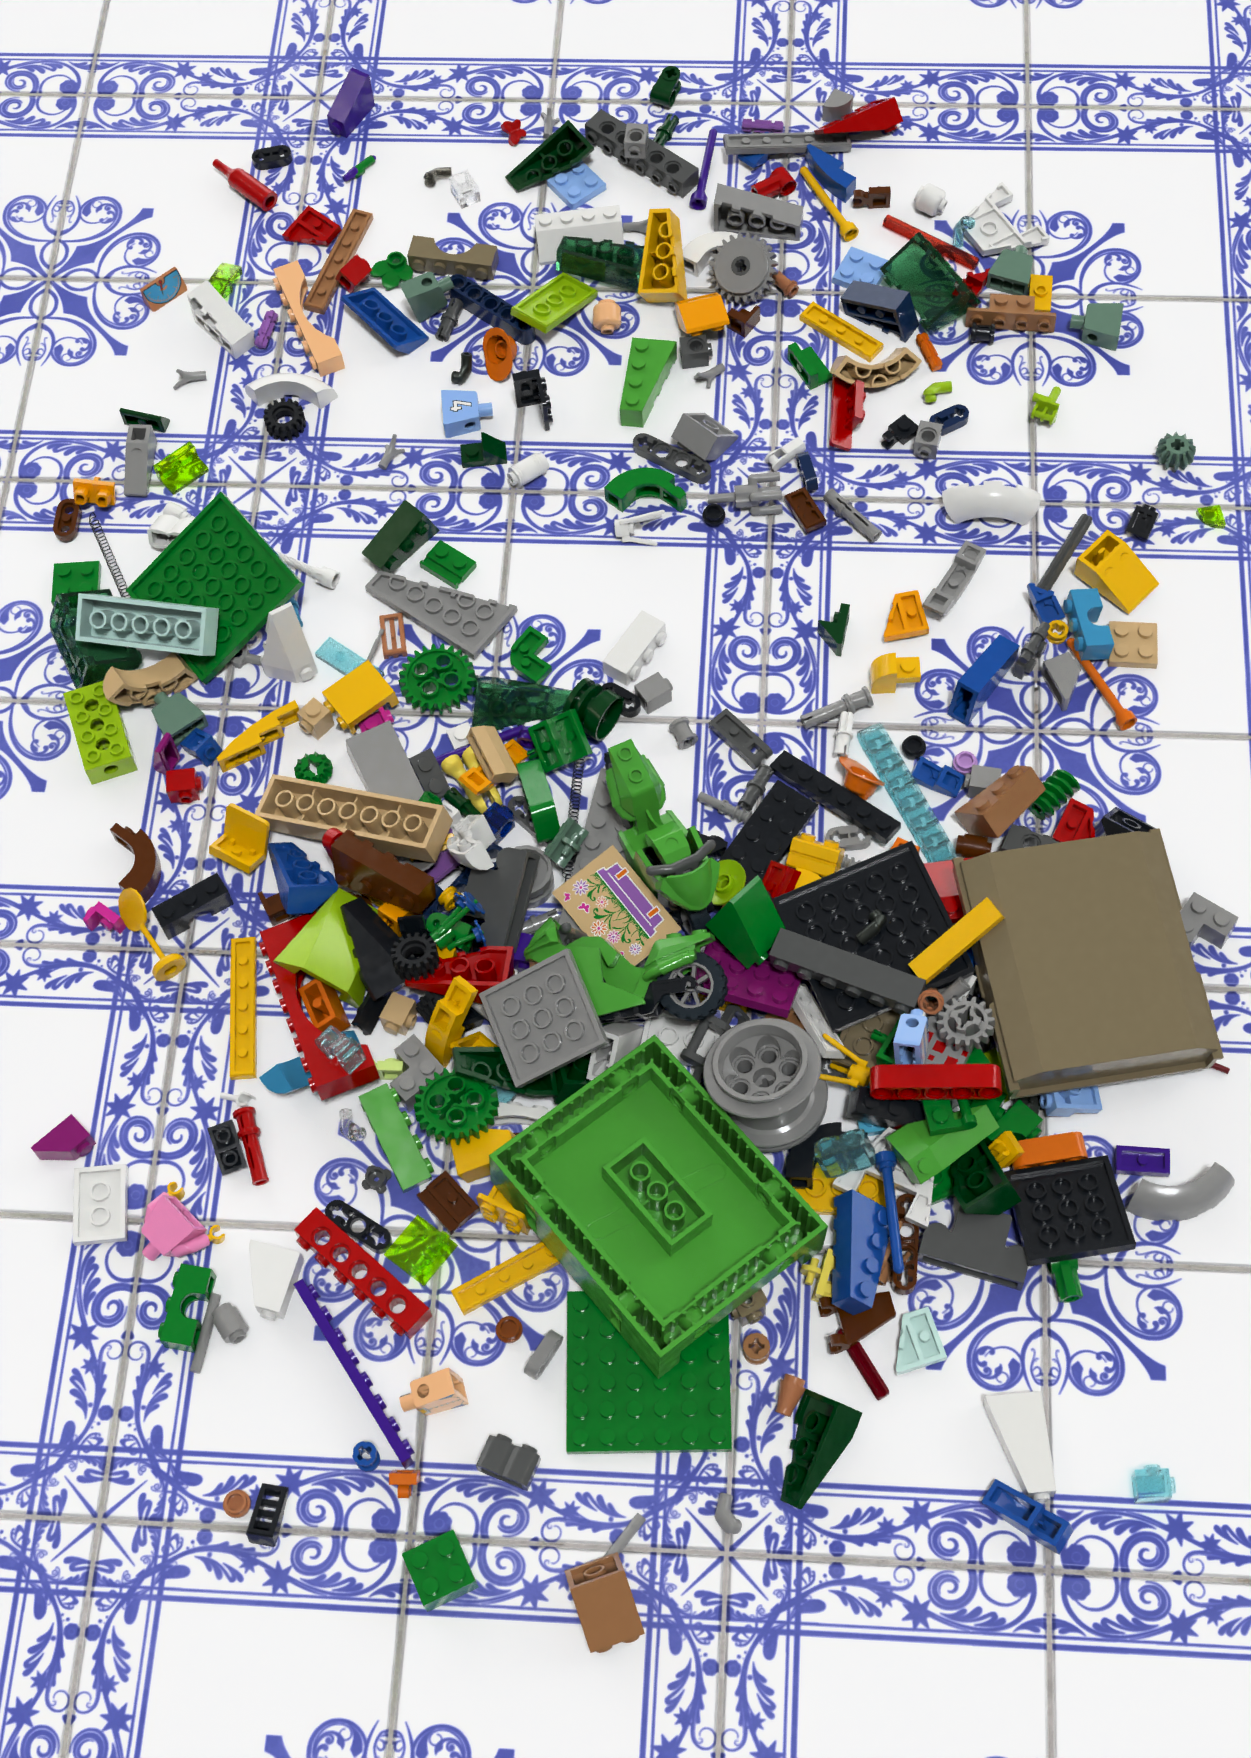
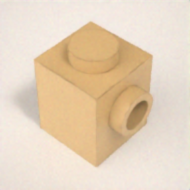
(315, 719)
(399, 1014)

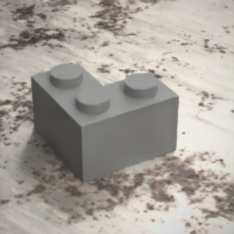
(1207, 921)
(419, 1066)

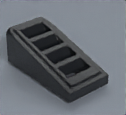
(264, 1532)

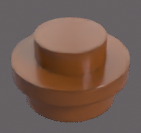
(509, 1329)

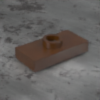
(805, 510)

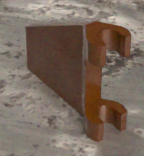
(857, 1326)

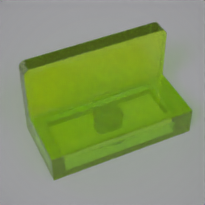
(180, 468)

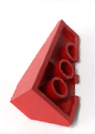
(874, 116)
(479, 968)

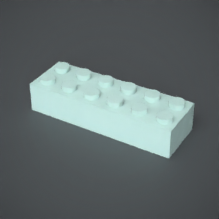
(147, 624)

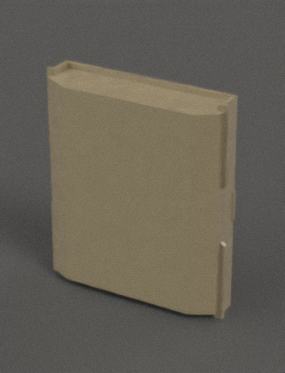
(1087, 964)

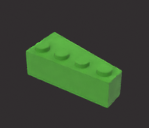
(645, 374)
(395, 1137)

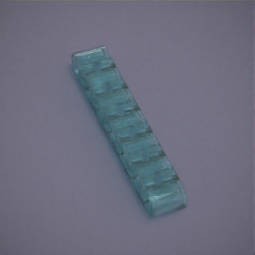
(905, 794)

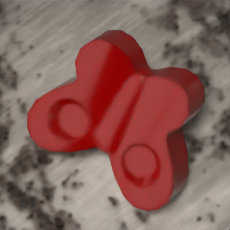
(514, 131)

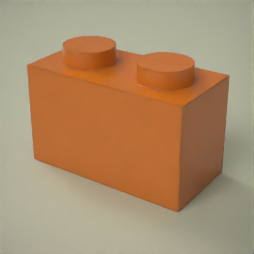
(323, 1006)

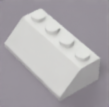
(592, 223)

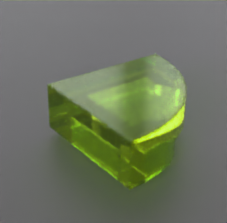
(1211, 516)

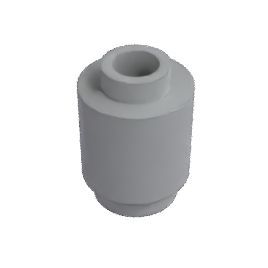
(229, 1323)

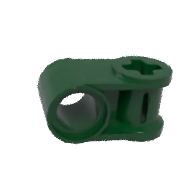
(667, 87)

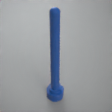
(886, 1164)

